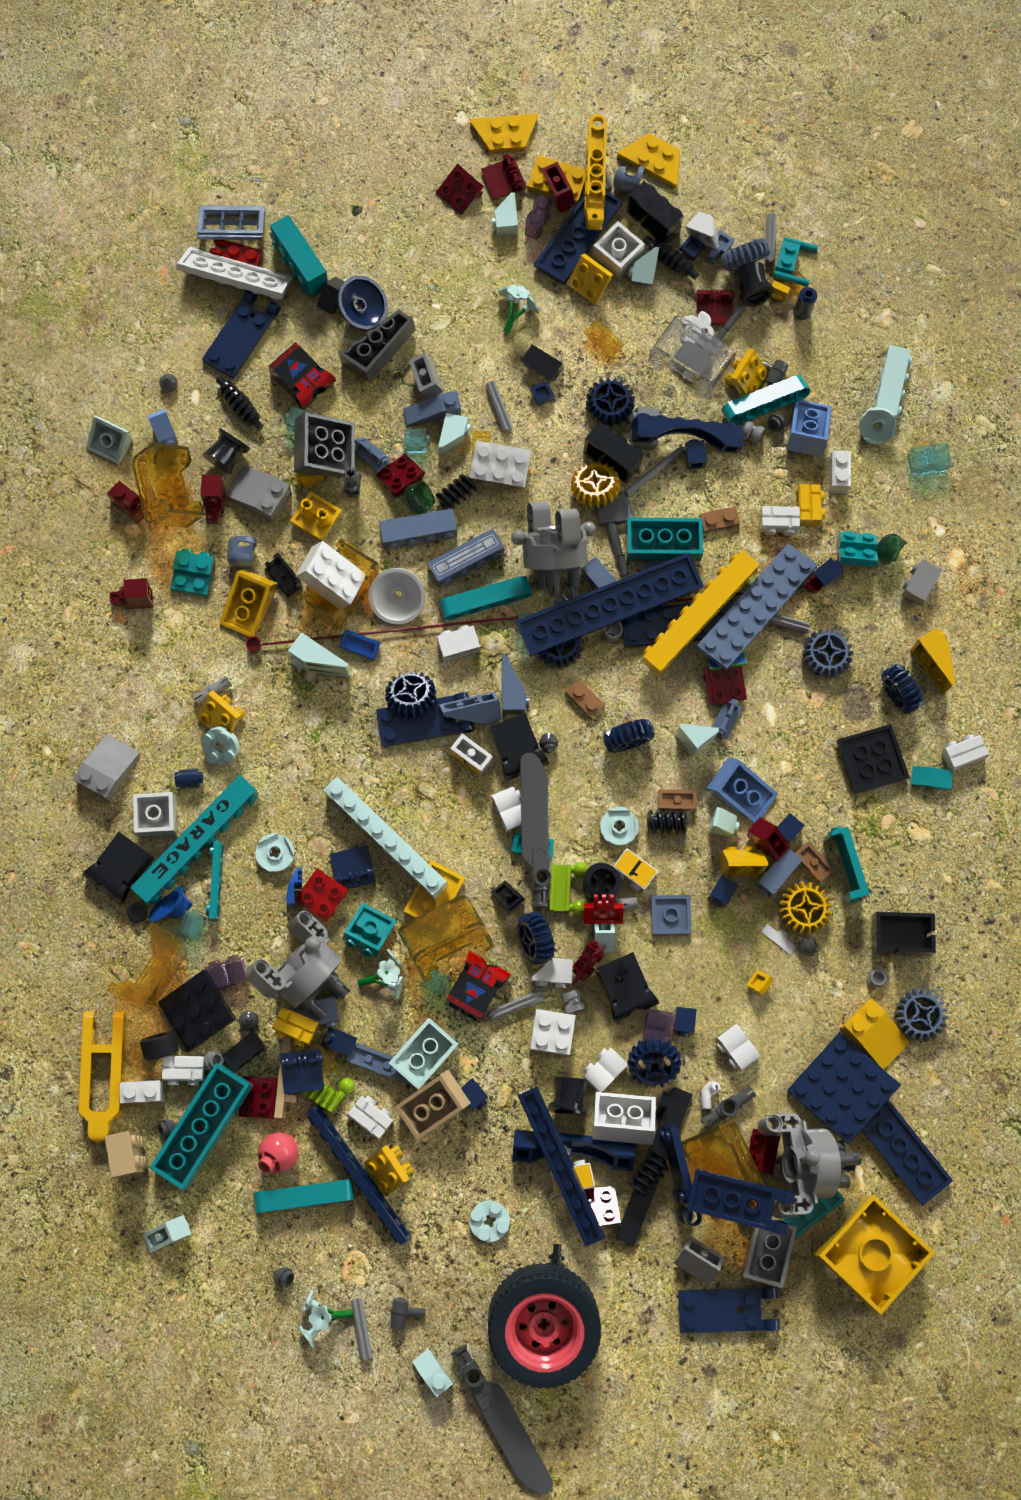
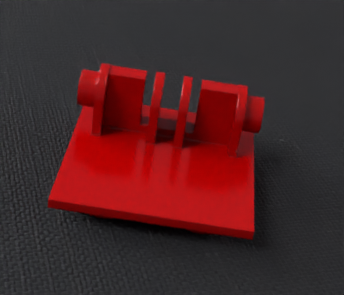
(321, 895)

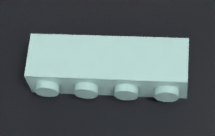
(892, 378)

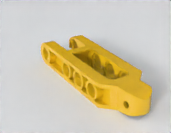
(595, 159)
(101, 1122)

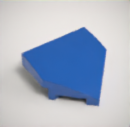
(295, 883)

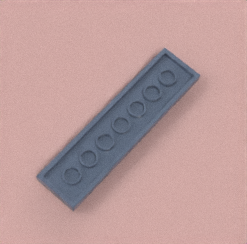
(756, 607)

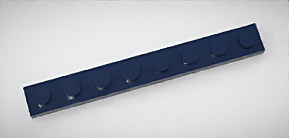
(561, 1166)
(362, 1180)

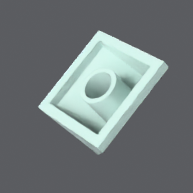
(108, 440)
(695, 736)

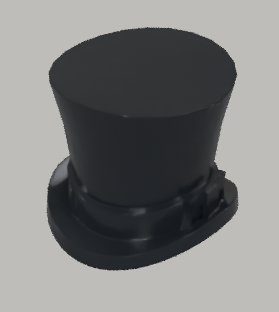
(753, 284)
(225, 451)
(600, 880)
(569, 1095)

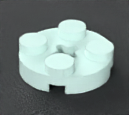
(873, 416)
(211, 750)
(622, 837)
(265, 848)
(499, 1226)

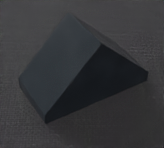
(328, 297)
(508, 897)

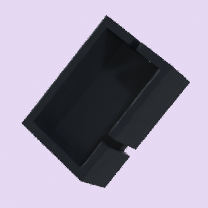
(663, 219)
(618, 453)
(903, 933)

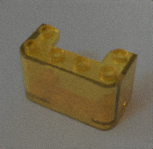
(162, 486)
(326, 611)
(443, 933)
(157, 973)
(723, 1152)

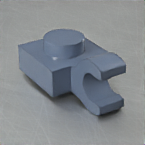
(725, 244)

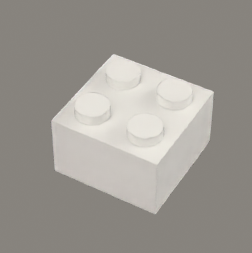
(618, 249)
(154, 814)
(552, 1032)

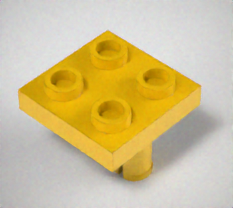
(589, 279)
(748, 373)
(316, 516)
(219, 713)
(387, 1170)

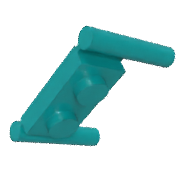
(787, 260)

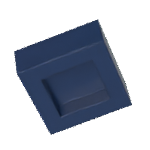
(692, 247)
(542, 393)

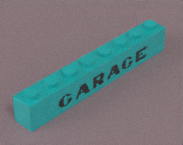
(195, 840)

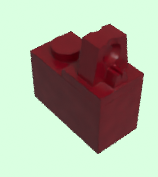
(558, 186)
(213, 497)
(126, 501)
(133, 595)
(768, 839)

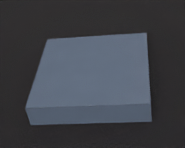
(671, 915)

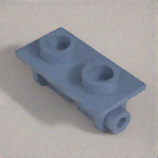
(371, 454)
(726, 718)

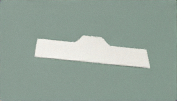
(779, 938)

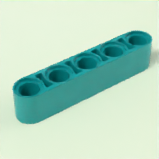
(766, 400)
(485, 598)
(303, 1196)

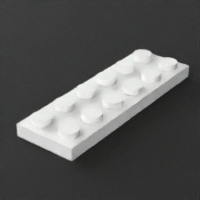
(234, 273)

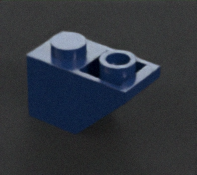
(829, 573)

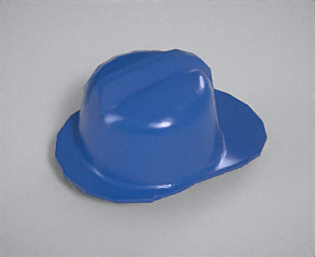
(171, 906)

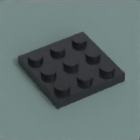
(872, 759)
(197, 1010)

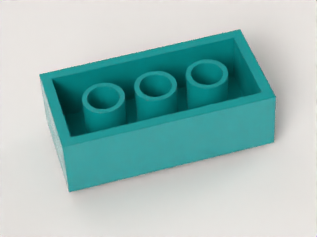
(298, 256)
(663, 538)

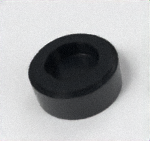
(137, 913)

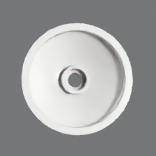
(396, 608)

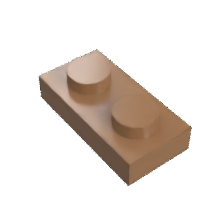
(719, 519)
(585, 699)
(677, 799)
(814, 862)

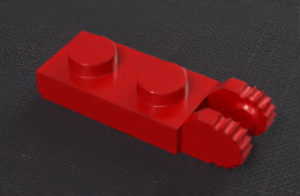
(237, 252)

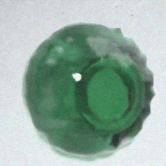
(418, 497)
(889, 548)

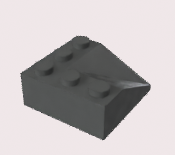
(323, 445)

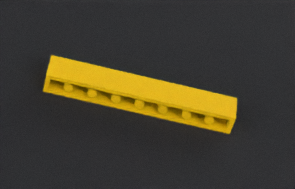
(700, 613)

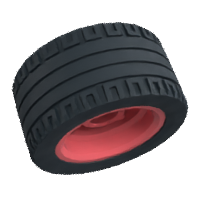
(548, 1363)

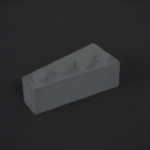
(378, 346)

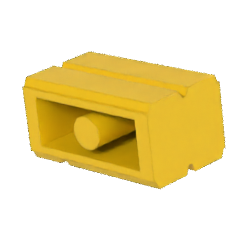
(809, 501)
(295, 1026)

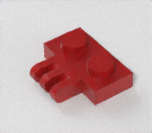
(603, 911)

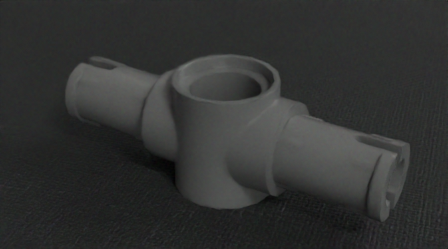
(352, 483)
(736, 1101)

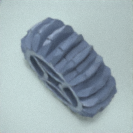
(748, 252)
(828, 637)
(916, 1009)

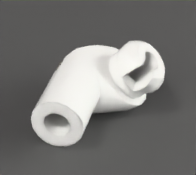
(707, 1092)

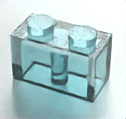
(929, 460)

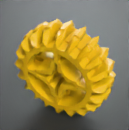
(584, 488)
(822, 906)

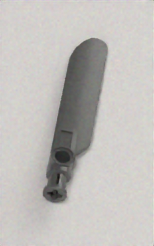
(535, 824)
(505, 1426)

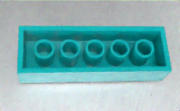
(201, 1126)

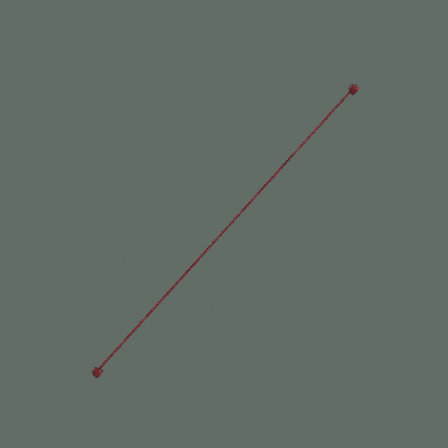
(254, 644)

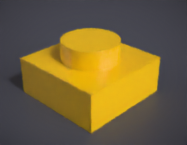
(780, 291)
(760, 982)

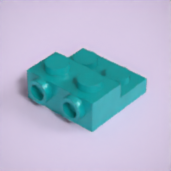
(857, 549)
(192, 572)
(368, 930)

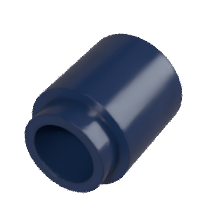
(188, 778)

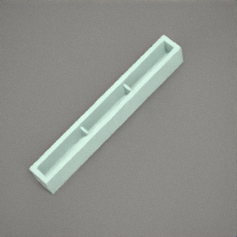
(386, 838)

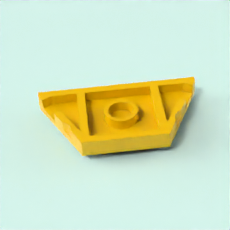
(505, 132)
(655, 156)

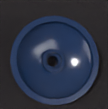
(369, 299)

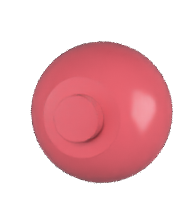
(277, 1153)

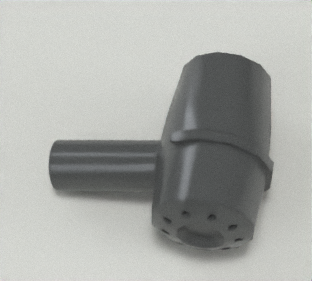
(776, 371)
(400, 1310)

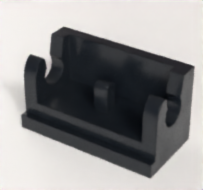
(542, 363)
(283, 575)
(244, 1051)

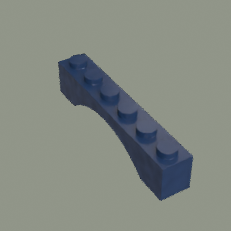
(722, 436)
(611, 1153)

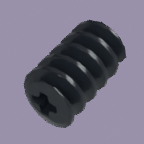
(455, 492)
(666, 822)
(648, 1174)

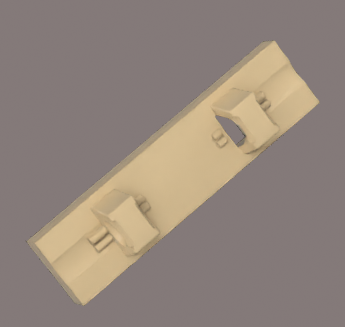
(281, 1098)

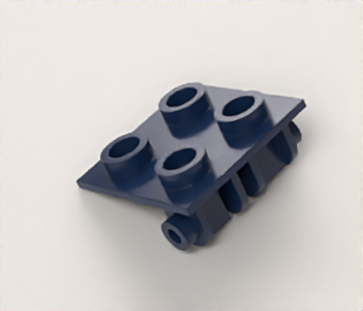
(353, 867)
(302, 1071)

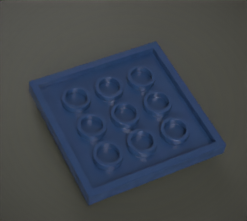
(844, 1088)

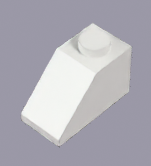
(704, 229)

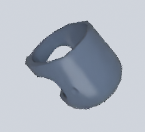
(626, 183)
(241, 556)

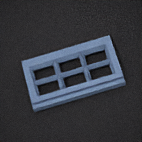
(233, 211)

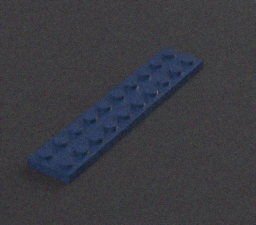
(609, 604)

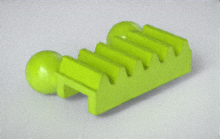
(561, 888)
(330, 1098)

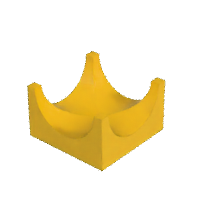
(874, 1254)

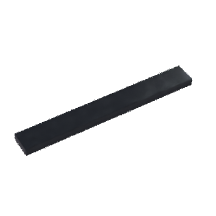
(639, 1204)

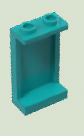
(850, 863)

